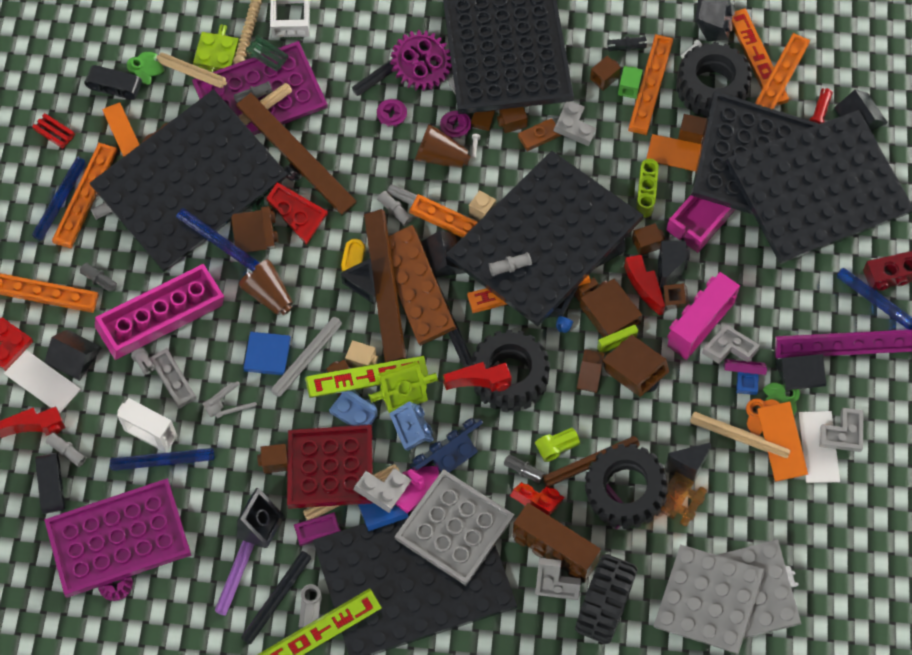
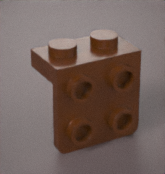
(254, 230)

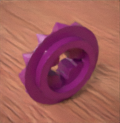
(386, 107)
(449, 120)
(123, 590)

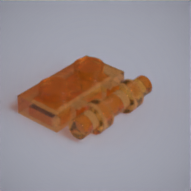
(678, 490)

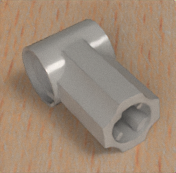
(309, 609)

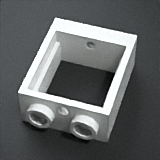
(289, 28)
(147, 425)

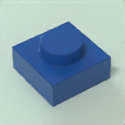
(747, 383)

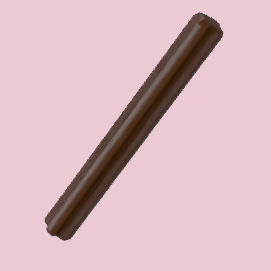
(580, 465)

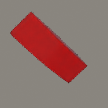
(644, 283)

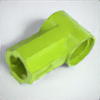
(552, 446)

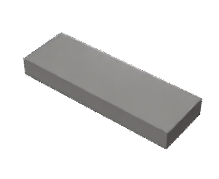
(173, 378)

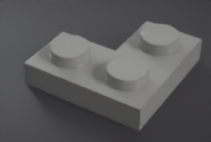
(571, 127)
(731, 341)
(848, 435)
(383, 493)
(553, 585)

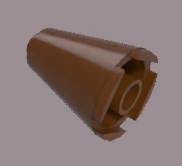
(441, 149)
(267, 288)

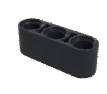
(113, 82)
(50, 483)

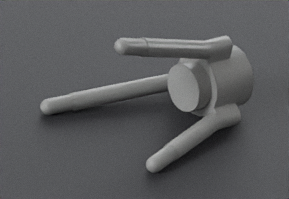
(213, 405)

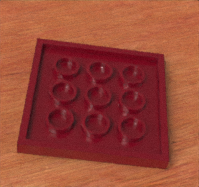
(328, 465)

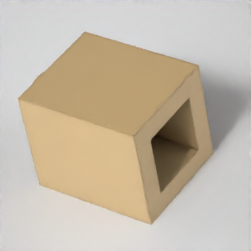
(481, 205)
(360, 355)

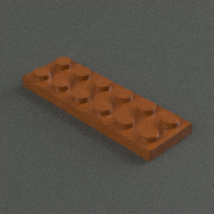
(418, 287)

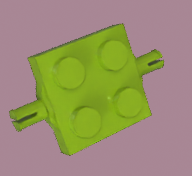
(215, 50)
(402, 386)

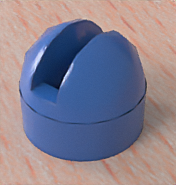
(564, 324)

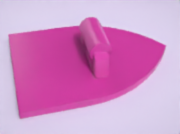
(419, 485)

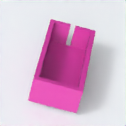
(698, 221)
(702, 315)

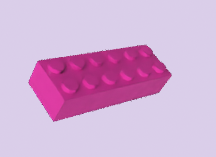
(159, 311)

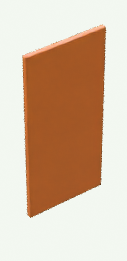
(674, 152)
(780, 428)

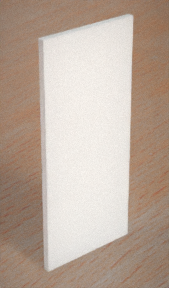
(42, 381)
(820, 461)

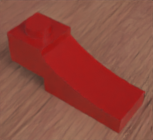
(495, 377)
(29, 421)

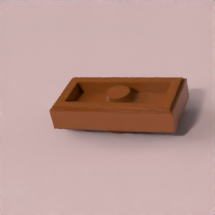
(538, 134)

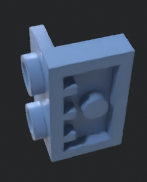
(354, 409)
(411, 425)

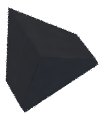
(360, 280)

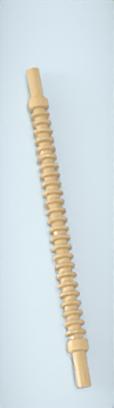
(247, 31)

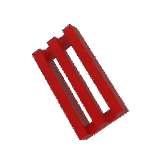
(42, 122)

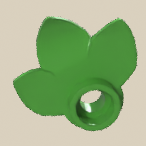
(147, 66)
(777, 392)

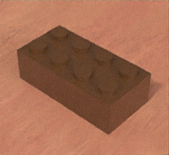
(556, 542)

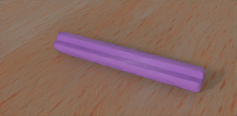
(234, 578)

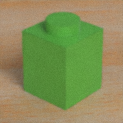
(630, 82)

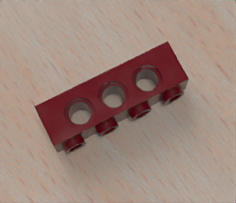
(879, 280)

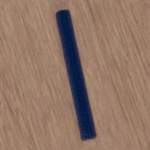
(58, 199)
(217, 239)
(875, 298)
(162, 459)

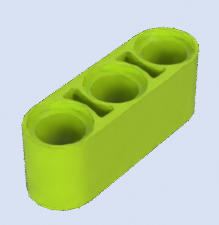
(647, 179)

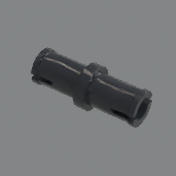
(627, 43)

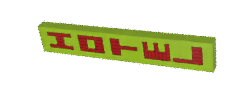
(355, 378)
(326, 626)

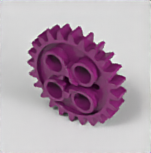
(407, 68)

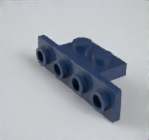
(451, 451)

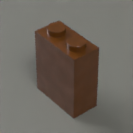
(610, 308)
(635, 365)

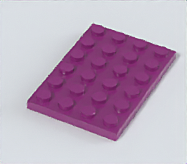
(296, 72)
(117, 538)

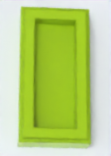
(613, 341)

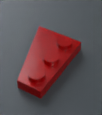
(297, 211)

